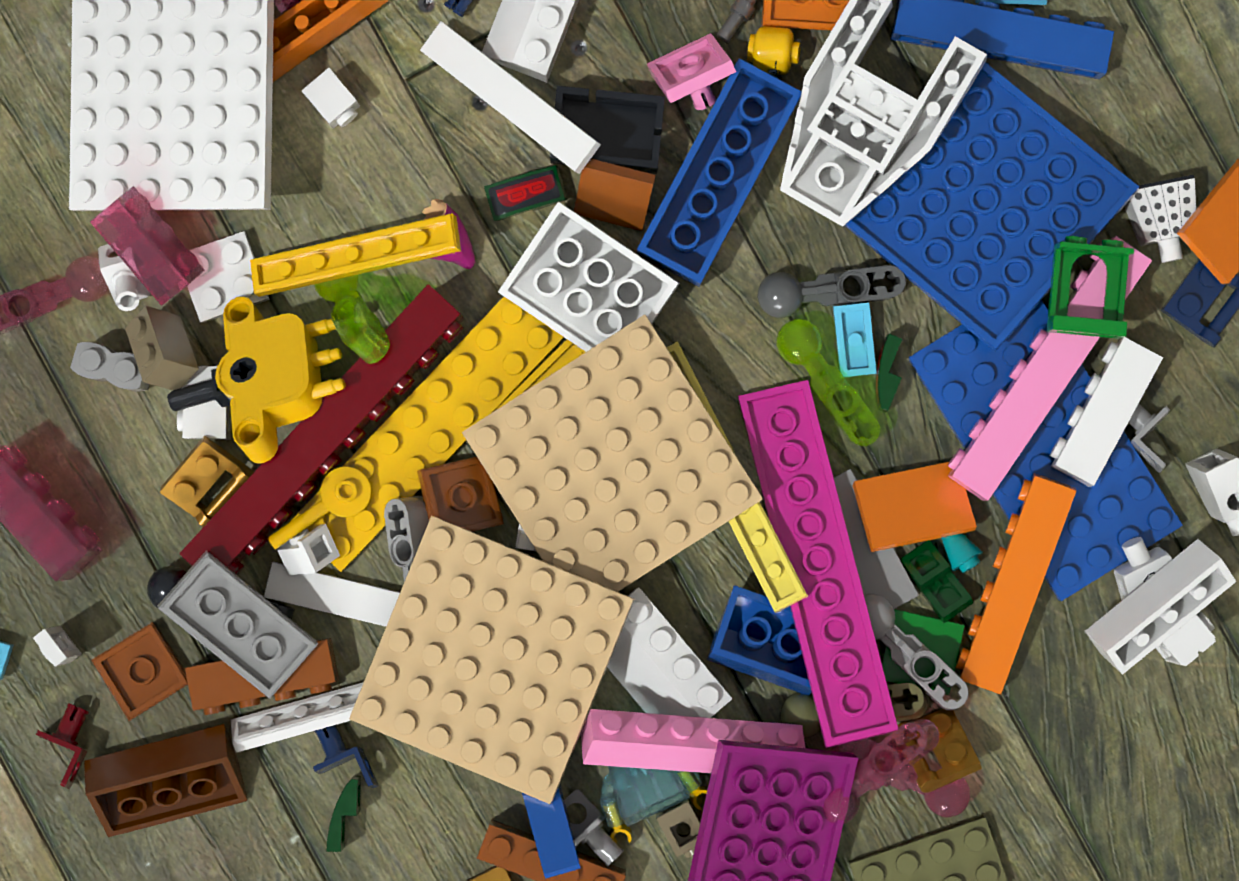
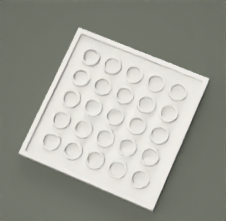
(172, 103)

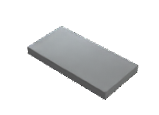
(878, 570)
(237, 624)

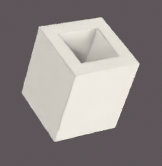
(332, 99)

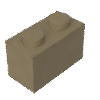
(161, 348)

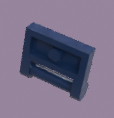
(1194, 298)

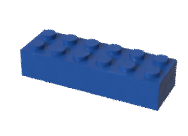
(719, 172)

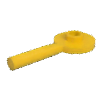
(342, 493)

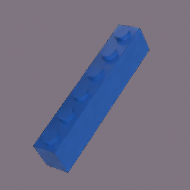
(1007, 35)

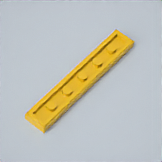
(355, 255)

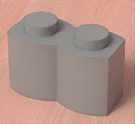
(105, 364)

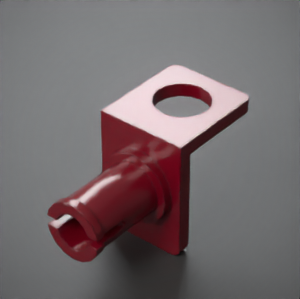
(65, 736)

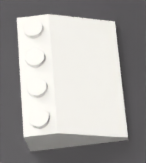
(585, 281)

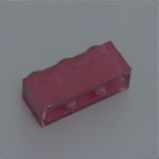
(147, 245)

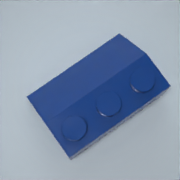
(759, 641)

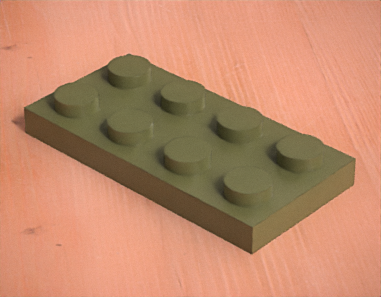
(950, 854)

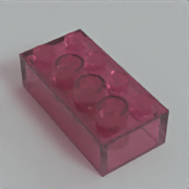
(41, 521)

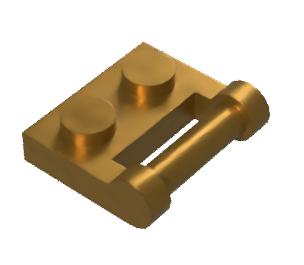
(197, 476)
(952, 753)

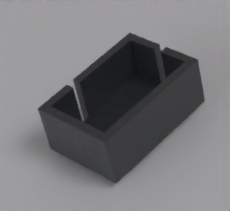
(619, 122)

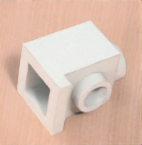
(308, 551)

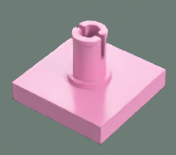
(692, 71)

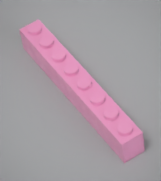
(1035, 385)

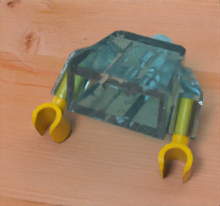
(639, 793)

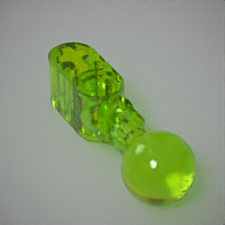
(353, 320)
(801, 344)

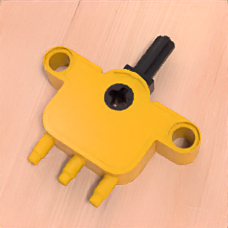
(266, 376)

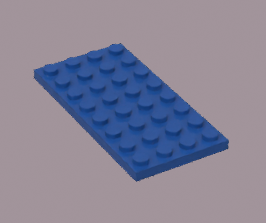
(1121, 505)

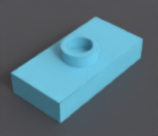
(854, 339)

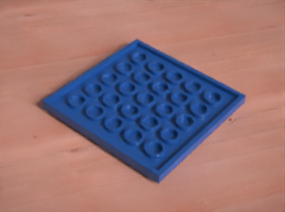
(989, 205)

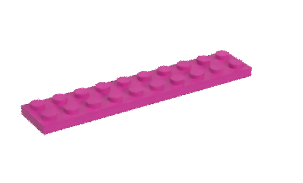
(810, 524)

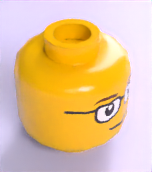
(773, 50)

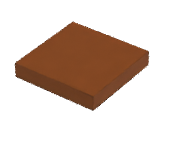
(614, 194)
(461, 494)
(141, 671)

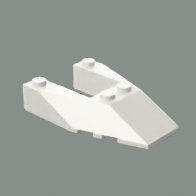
(858, 130)

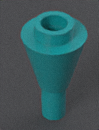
(961, 552)

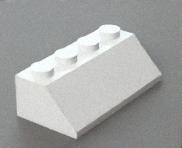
(529, 35)
(661, 667)

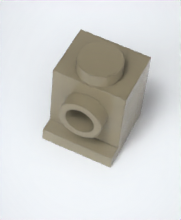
(671, 818)

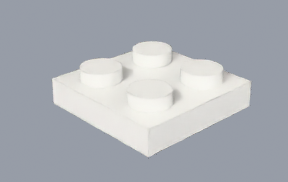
(225, 276)

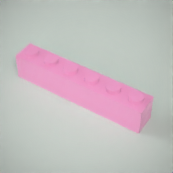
(672, 740)

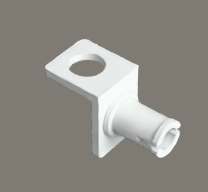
(121, 281)

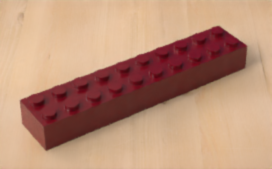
(320, 439)

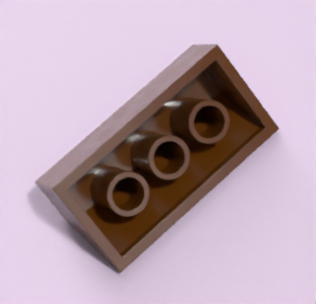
(164, 780)

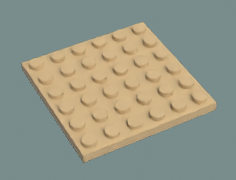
(613, 461)
(491, 659)

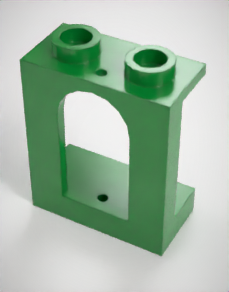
(1116, 262)

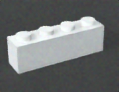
(1106, 411)
(1160, 606)

